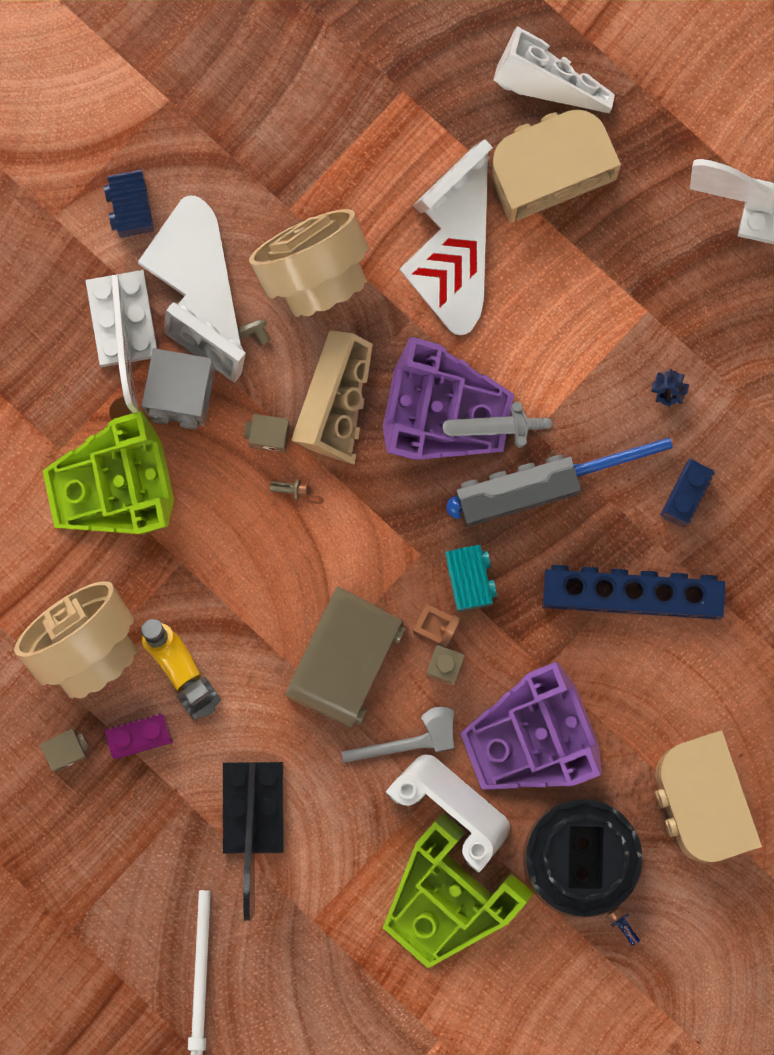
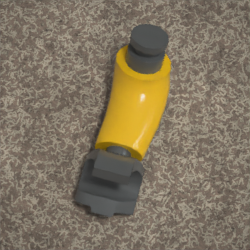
(178, 664)

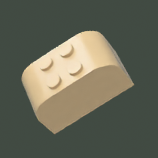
(552, 163)
(705, 800)

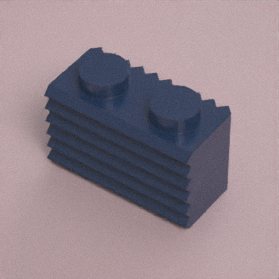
(130, 204)
(687, 493)

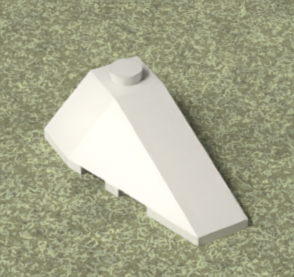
(537, 73)

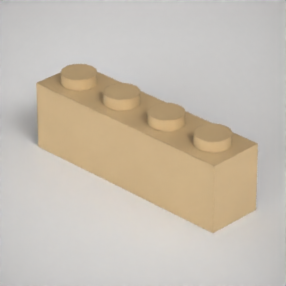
(334, 398)

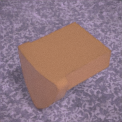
(436, 625)

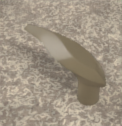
(257, 328)

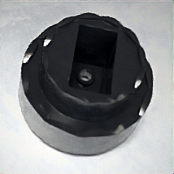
(610, 858)

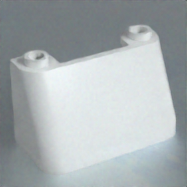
(433, 778)

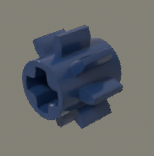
(670, 388)

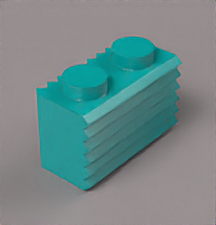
(469, 578)

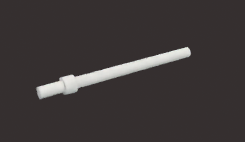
(197, 1042)

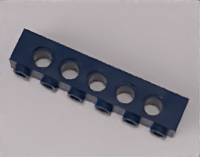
(556, 596)

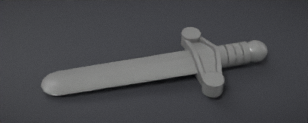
(516, 424)

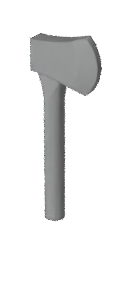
(439, 737)

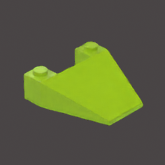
(442, 905)

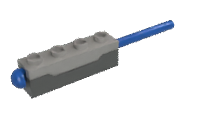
(534, 485)

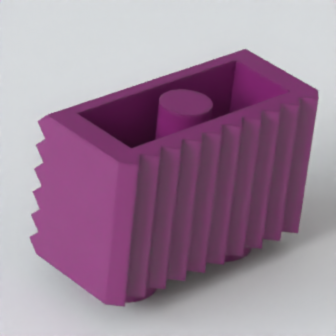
(138, 736)

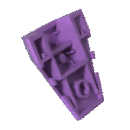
(436, 388)
(534, 735)

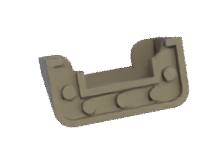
(344, 658)

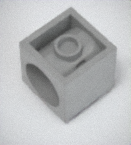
(178, 388)

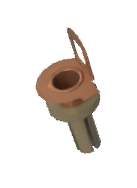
(297, 489)

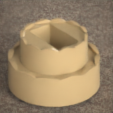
(313, 262)
(79, 641)

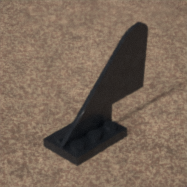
(252, 817)

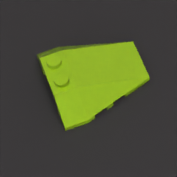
(113, 481)

